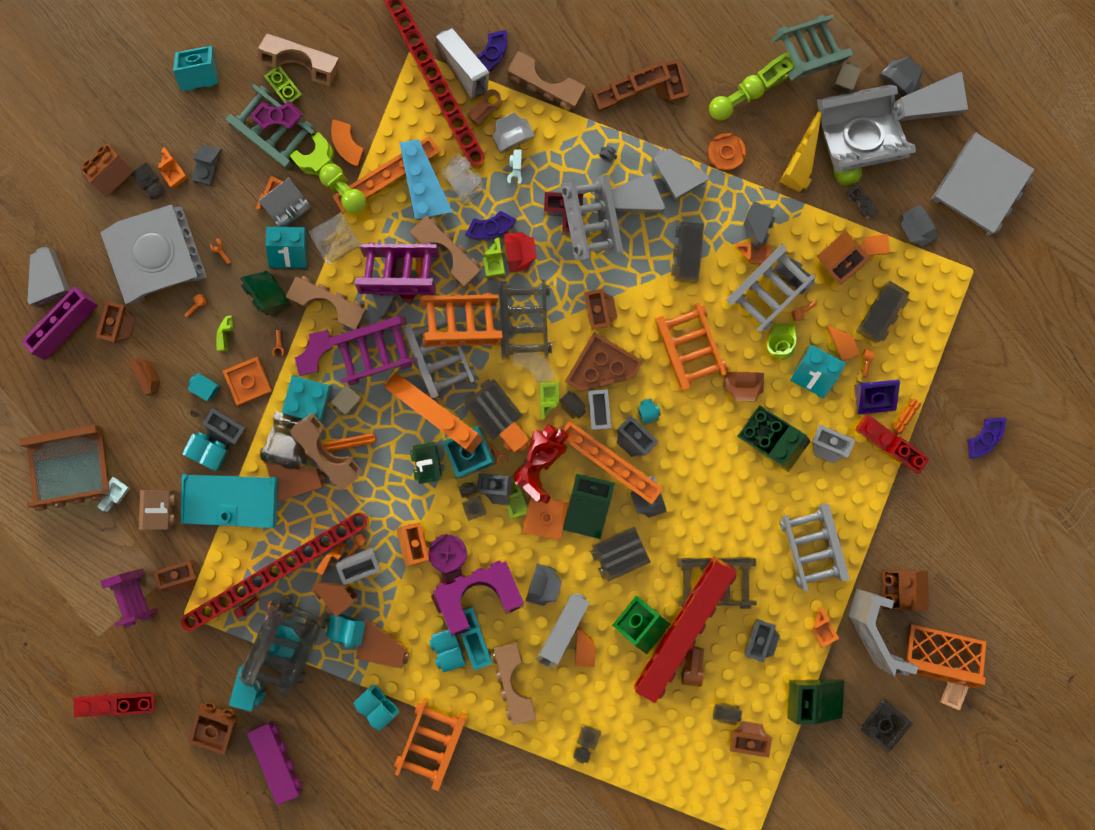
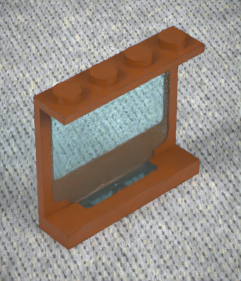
(67, 467)

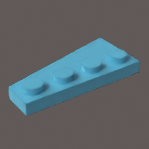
(423, 184)

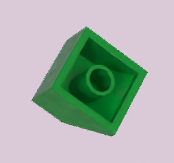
(641, 625)

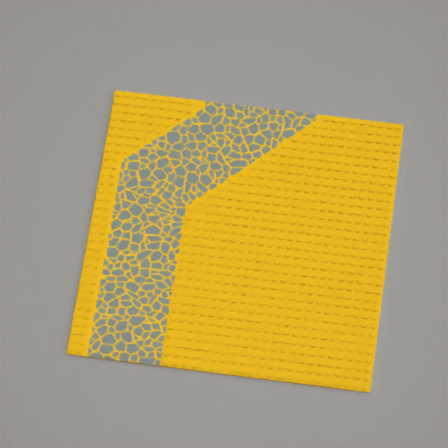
(716, 487)

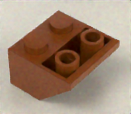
(106, 170)
(843, 257)
(906, 589)
(335, 595)

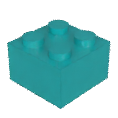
(306, 397)
(466, 463)

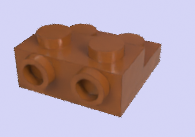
(213, 728)

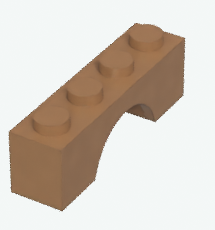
(278, 51)
(566, 93)
(463, 268)
(305, 293)
(340, 470)
(520, 706)

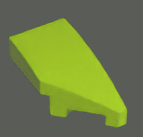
(493, 261)
(221, 338)
(548, 397)
(516, 505)

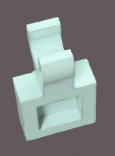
(515, 162)
(117, 493)

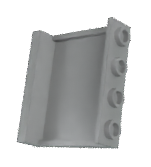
(983, 183)

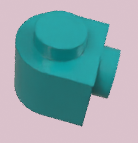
(648, 411)

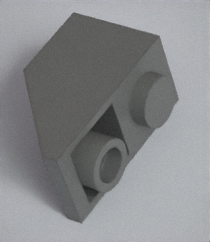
(757, 223)

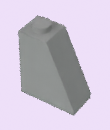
(677, 173)
(638, 196)
(45, 277)

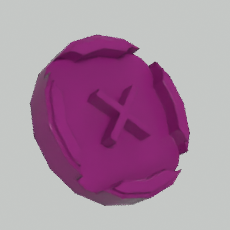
(447, 553)

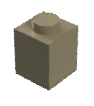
(846, 78)
(346, 401)

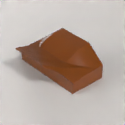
(676, 86)
(600, 309)
(115, 322)
(146, 375)
(744, 385)
(176, 578)
(751, 739)

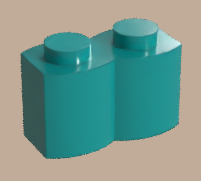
(205, 451)
(345, 630)
(448, 651)
(376, 707)

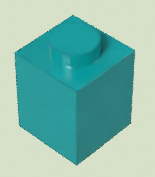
(203, 387)

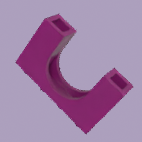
(496, 577)

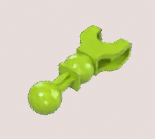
(752, 87)
(331, 175)

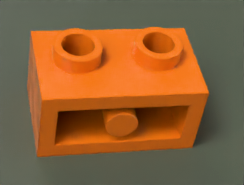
(514, 438)
(412, 544)

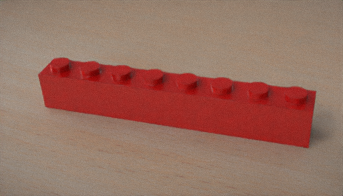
(684, 629)

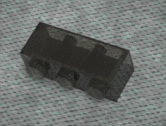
(687, 252)
(883, 312)

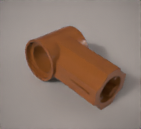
(483, 109)
(693, 672)

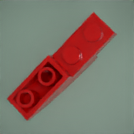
(891, 444)
(114, 704)

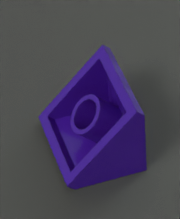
(877, 396)

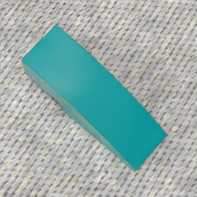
(475, 641)

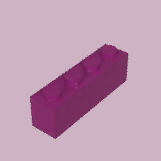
(59, 323)
(274, 762)

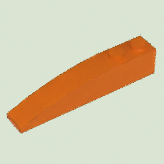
(433, 412)

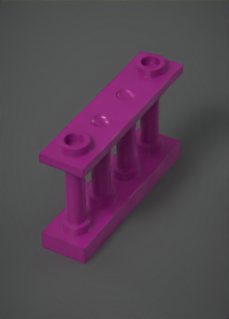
(405, 284)
(359, 336)
(129, 597)

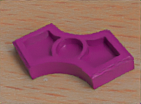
(286, 115)
(309, 360)

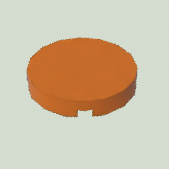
(726, 152)

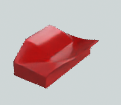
(520, 251)

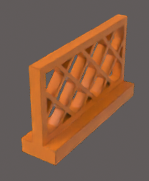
(947, 673)

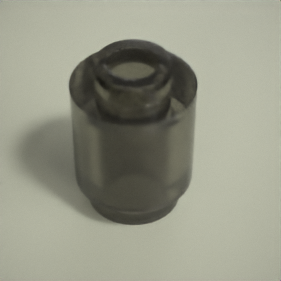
(573, 405)
(727, 713)

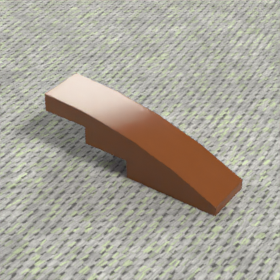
(631, 86)

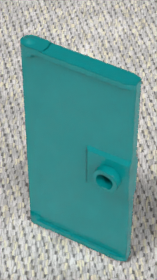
(229, 500)

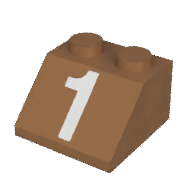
(157, 509)

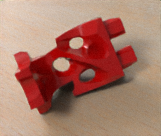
(543, 451)

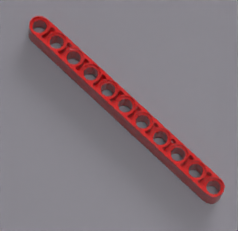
(436, 82)
(266, 572)

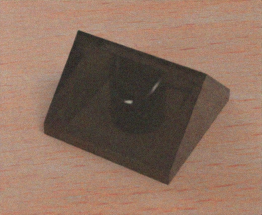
(886, 726)

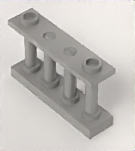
(606, 212)
(753, 284)
(428, 369)
(834, 550)

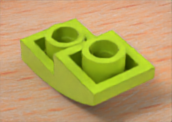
(282, 85)

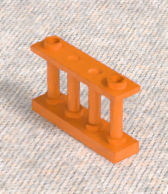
(452, 337)
(671, 343)
(442, 758)

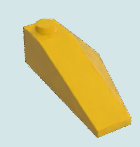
(800, 167)

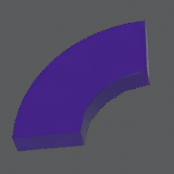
(494, 50)
(490, 228)
(987, 438)

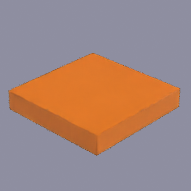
(247, 381)

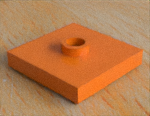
(545, 519)

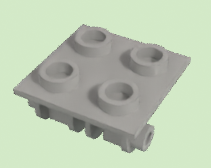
(285, 203)

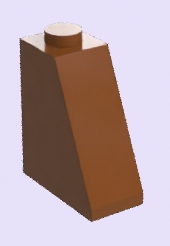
(294, 481)
(381, 647)

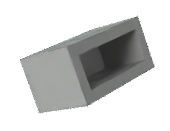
(599, 409)
(358, 566)

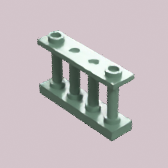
(813, 64)
(269, 144)

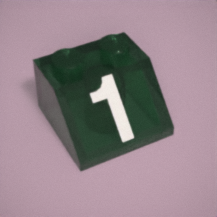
(427, 463)

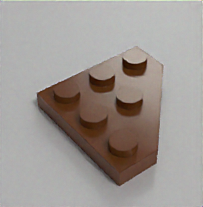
(602, 365)

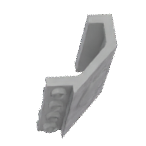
(863, 128)
(152, 252)
(864, 616)

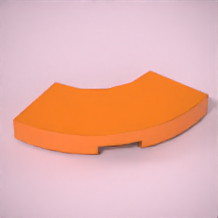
(344, 143)

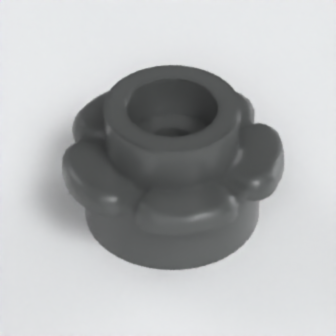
(608, 154)

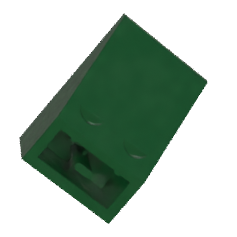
(267, 293)
(774, 438)
(588, 506)
(815, 700)

